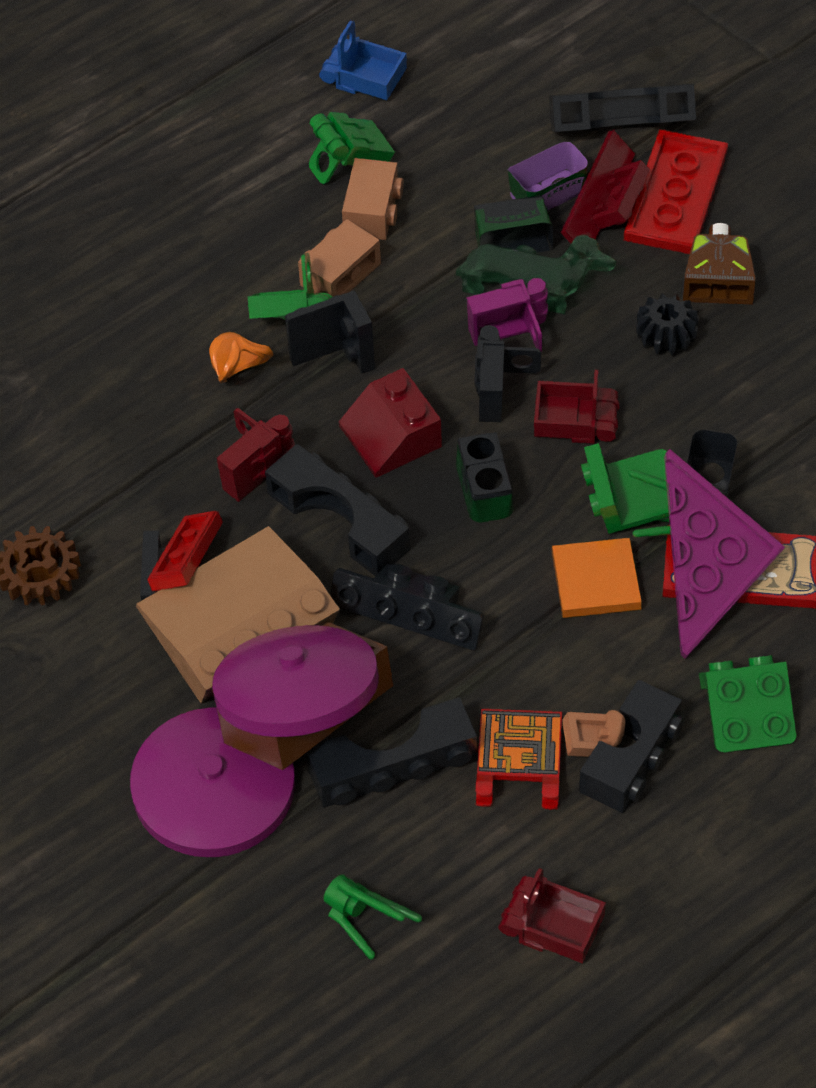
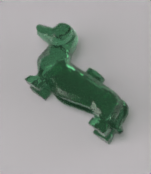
(560, 274)

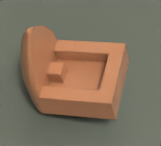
(586, 729)

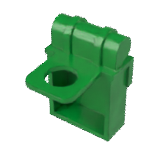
(344, 141)
(283, 302)

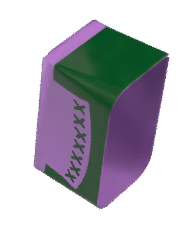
(528, 173)

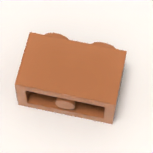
(372, 196)
(342, 259)

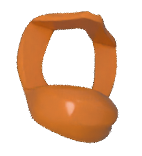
(234, 353)

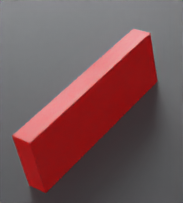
(185, 550)

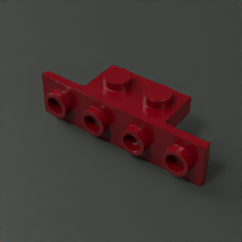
(607, 191)

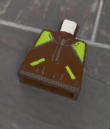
(719, 268)

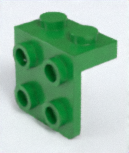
(623, 499)
(749, 704)

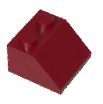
(392, 423)

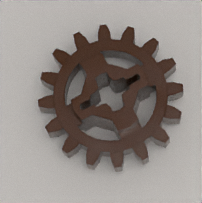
(37, 565)

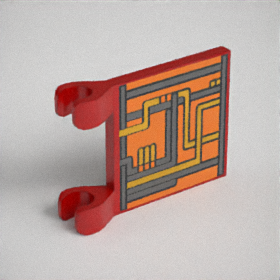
(519, 748)

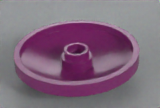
(295, 681)
(205, 793)

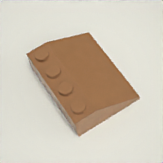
(232, 600)

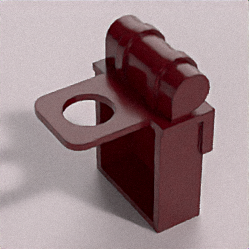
(576, 411)
(245, 461)
(552, 917)

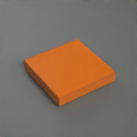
(596, 577)

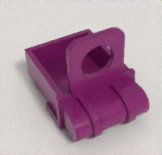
(510, 310)

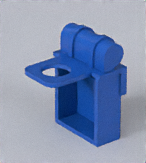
(363, 66)

